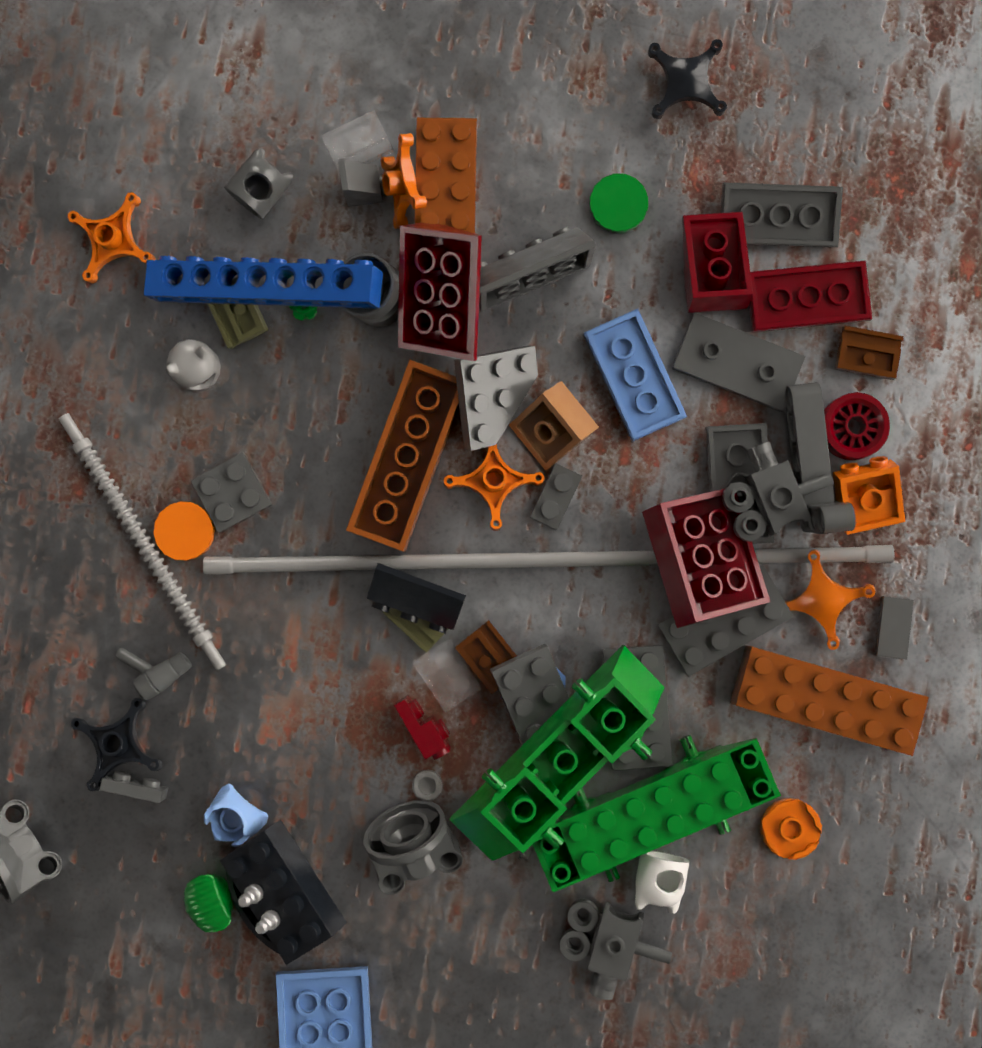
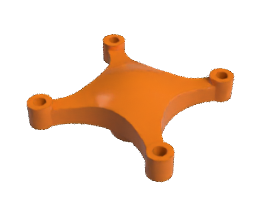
(400, 181)
(110, 237)
(493, 482)
(826, 599)

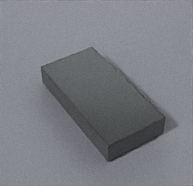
(894, 627)

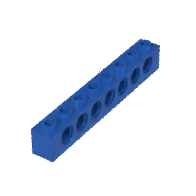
(362, 293)

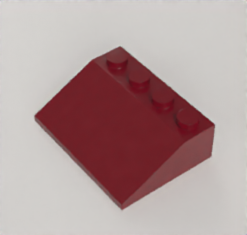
(439, 290)
(702, 559)

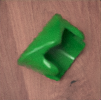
(208, 902)

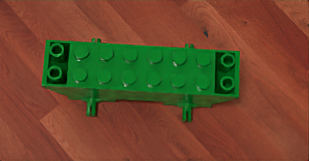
(561, 757)
(656, 811)

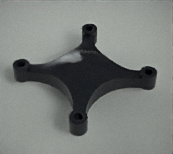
(687, 79)
(116, 744)

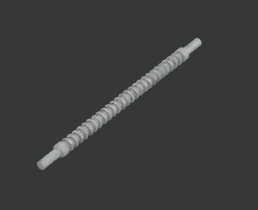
(82, 446)

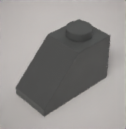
(360, 183)

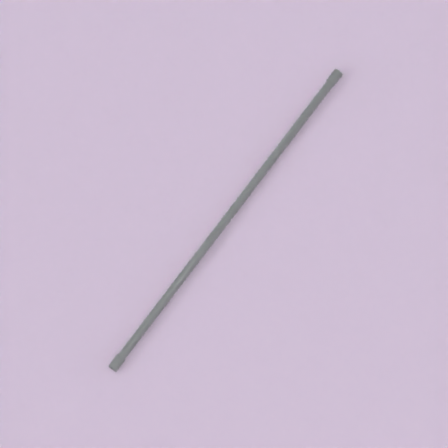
(232, 565)

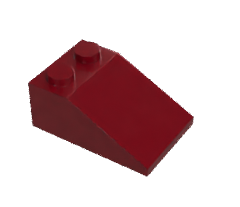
(716, 262)

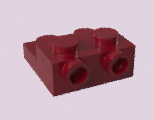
(428, 734)

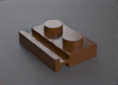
(869, 352)
(483, 651)

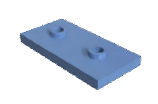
(634, 375)

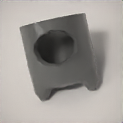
(258, 184)

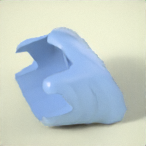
(233, 817)

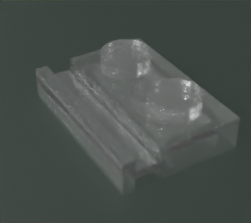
(358, 140)
(447, 675)

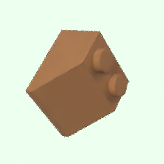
(553, 425)

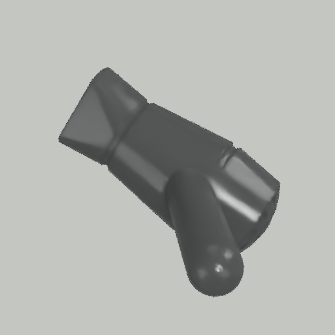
(154, 678)

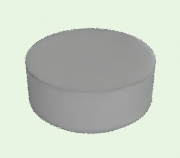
(427, 785)

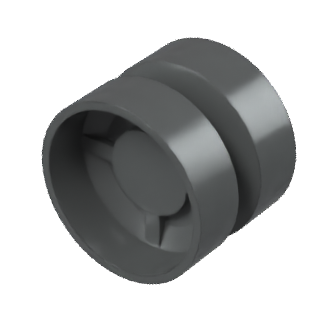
(389, 295)

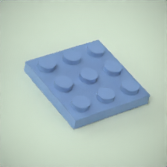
(324, 1008)

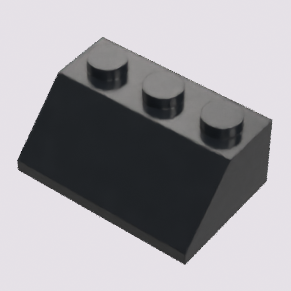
(415, 598)

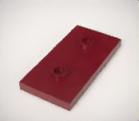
(810, 296)

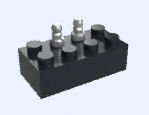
(280, 894)

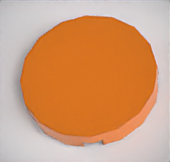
(184, 531)
(791, 828)

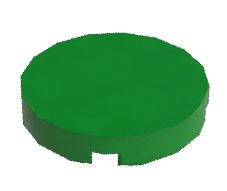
(618, 203)

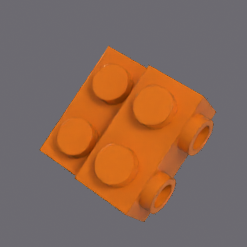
(872, 491)

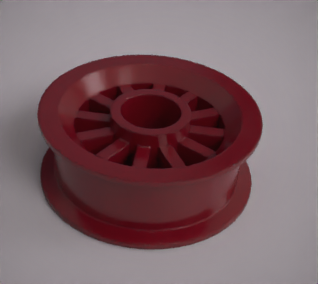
(879, 418)

